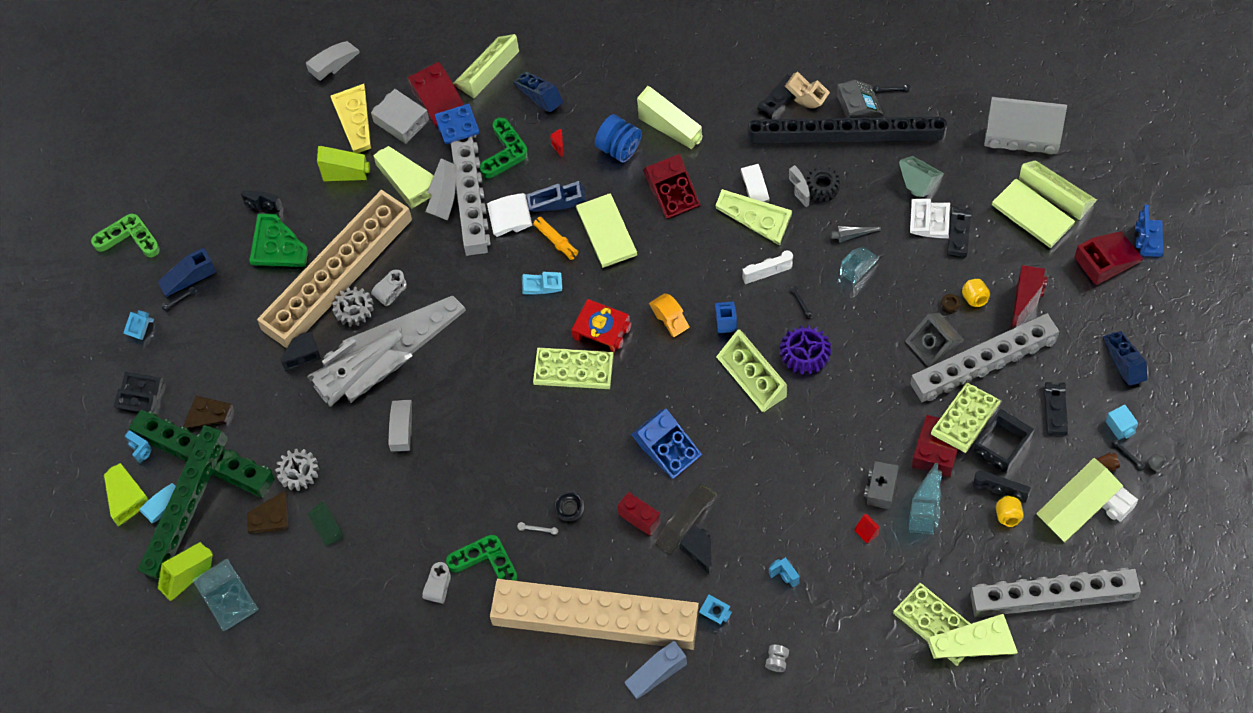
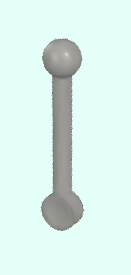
(521, 526)

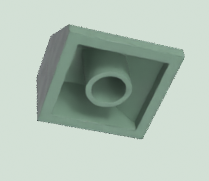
(919, 176)

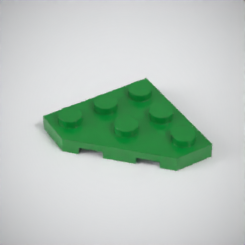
(276, 244)

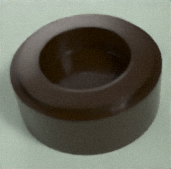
(950, 303)

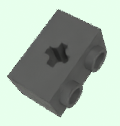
(881, 495)

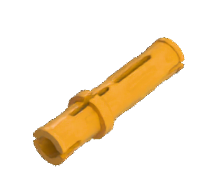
(561, 243)

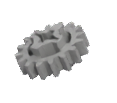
(352, 306)
(287, 471)

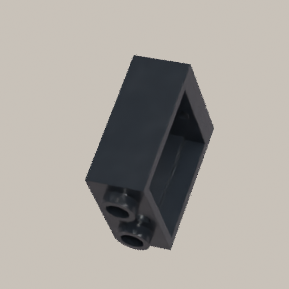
(1013, 426)

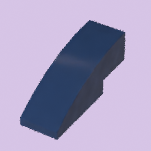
(556, 197)

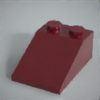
(434, 90)
(1029, 290)
(933, 450)

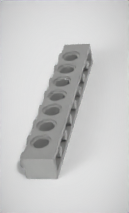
(472, 243)
(1041, 326)
(1126, 578)

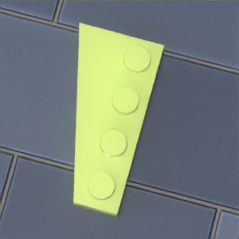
(757, 215)

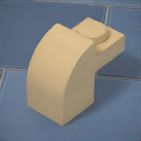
(806, 94)

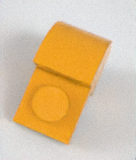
(669, 311)

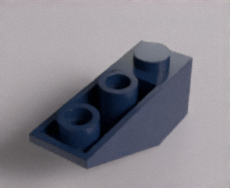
(539, 90)
(188, 271)
(1127, 358)

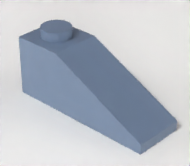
(656, 670)

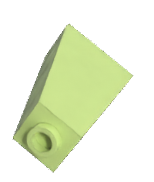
(668, 118)
(405, 176)

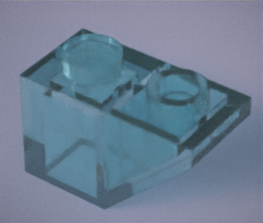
(857, 263)

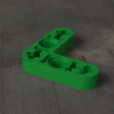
(510, 151)
(491, 554)

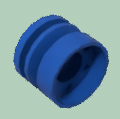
(618, 138)

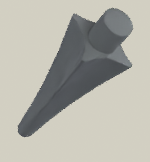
(845, 233)

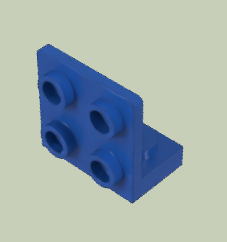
(457, 123)
(1150, 234)

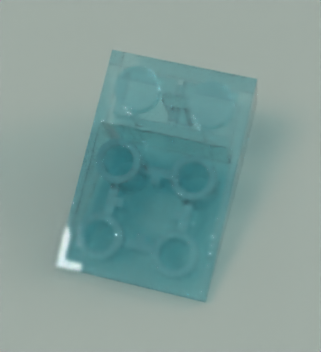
(925, 504)
(225, 594)

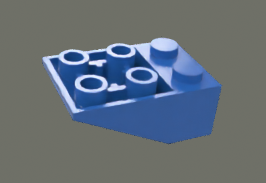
(666, 443)

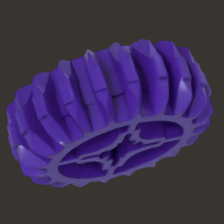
(814, 343)

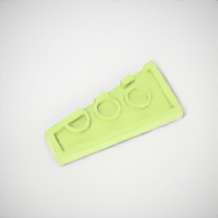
(977, 639)

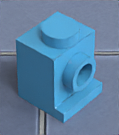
(709, 604)

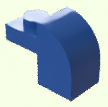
(726, 317)

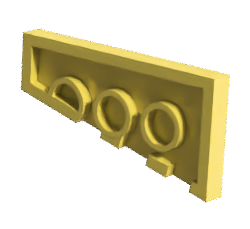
(353, 114)

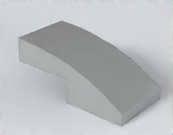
(801, 186)

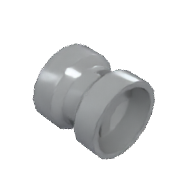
(777, 657)

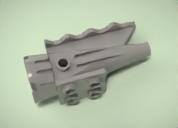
(360, 365)

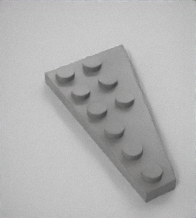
(416, 326)

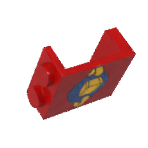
(601, 325)

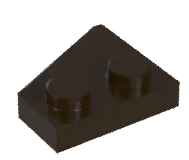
(207, 412)
(269, 515)

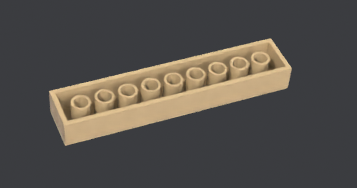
(335, 269)
(594, 614)

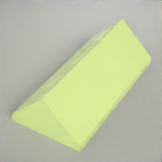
(487, 65)
(1056, 189)
(752, 372)
(1079, 499)

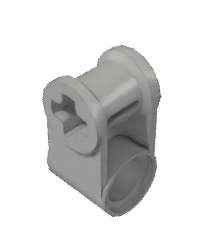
(389, 287)
(436, 586)

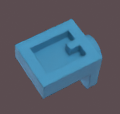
(137, 324)
(140, 446)
(787, 573)

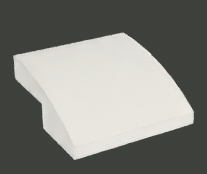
(509, 214)
(930, 218)

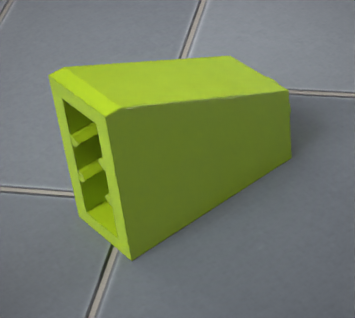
(341, 165)
(123, 494)
(179, 571)

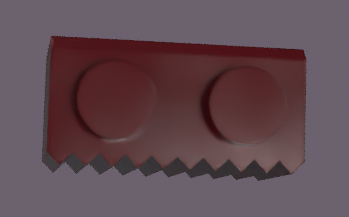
(639, 513)

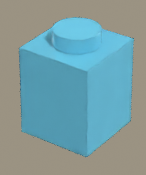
(1122, 422)

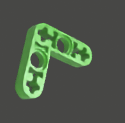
(132, 230)

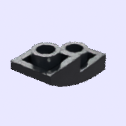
(257, 199)

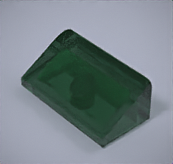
(325, 523)

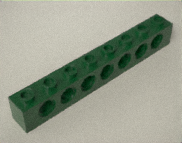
(257, 485)
(183, 501)

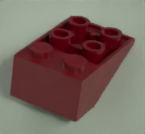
(671, 186)
(1106, 256)

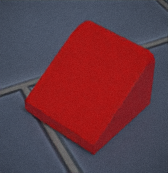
(557, 142)
(867, 528)

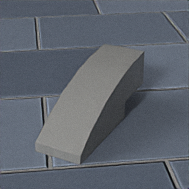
(331, 59)
(442, 190)
(400, 425)

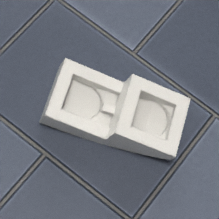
(755, 183)

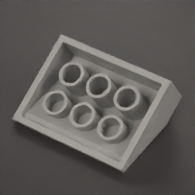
(1025, 125)

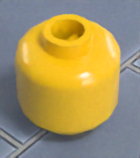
(976, 292)
(1009, 511)

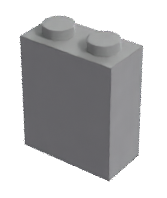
(400, 116)

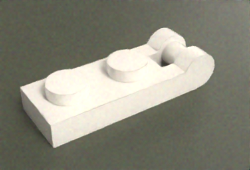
(768, 267)

